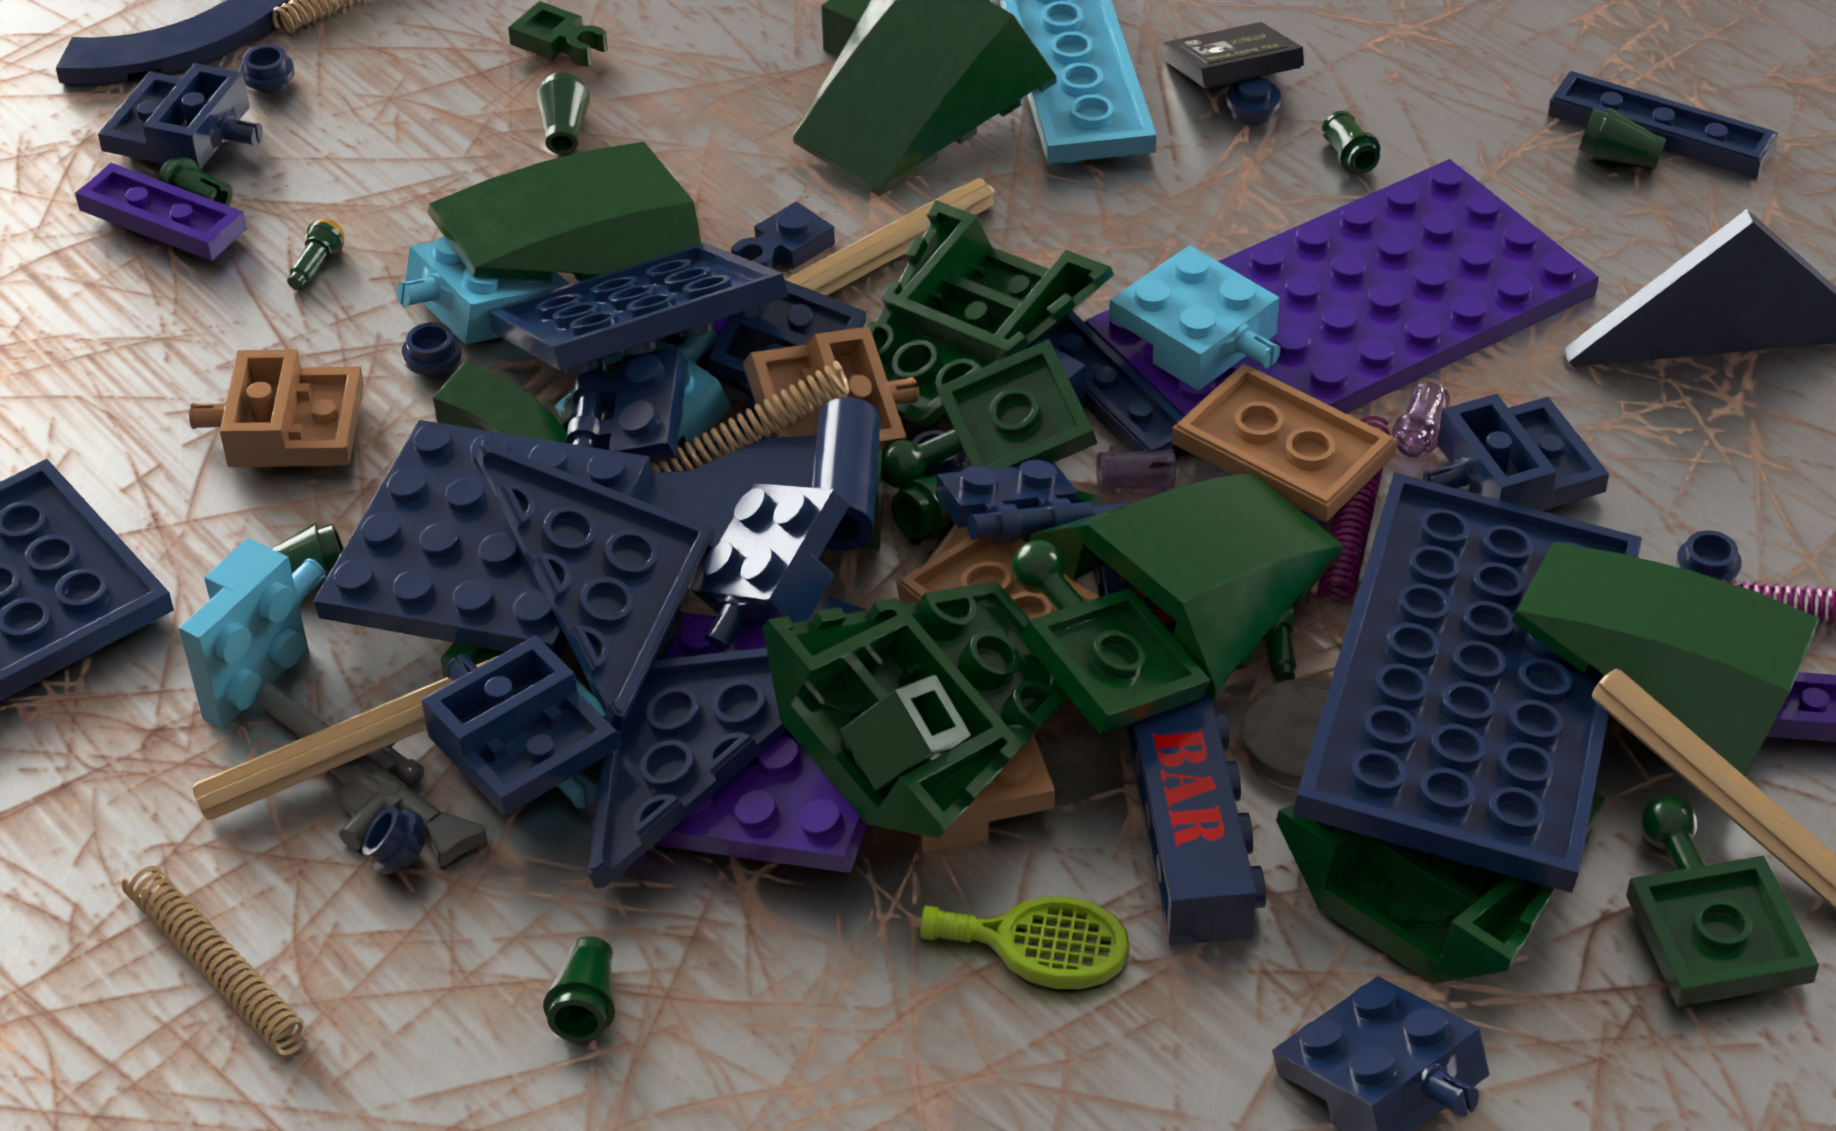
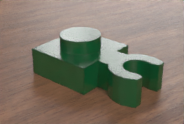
(555, 31)

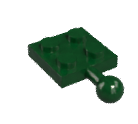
(1001, 418)
(1105, 651)
(1717, 924)

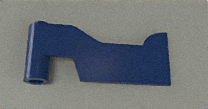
(837, 458)

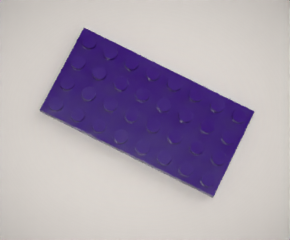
(1389, 290)

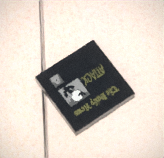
(1233, 54)

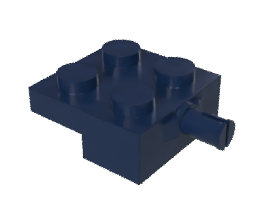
(181, 117)
(787, 324)
(1516, 454)
(769, 558)
(516, 724)
(1386, 1060)

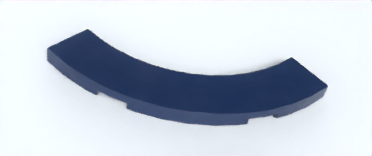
(168, 47)

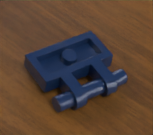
(645, 401)
(1010, 500)

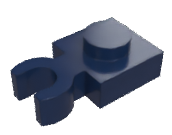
(787, 237)

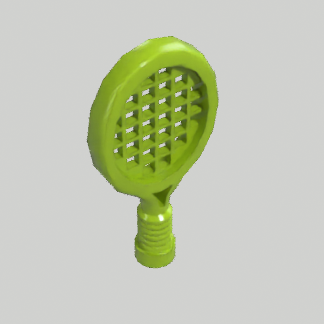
(1001, 934)

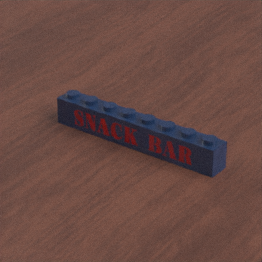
(1191, 810)

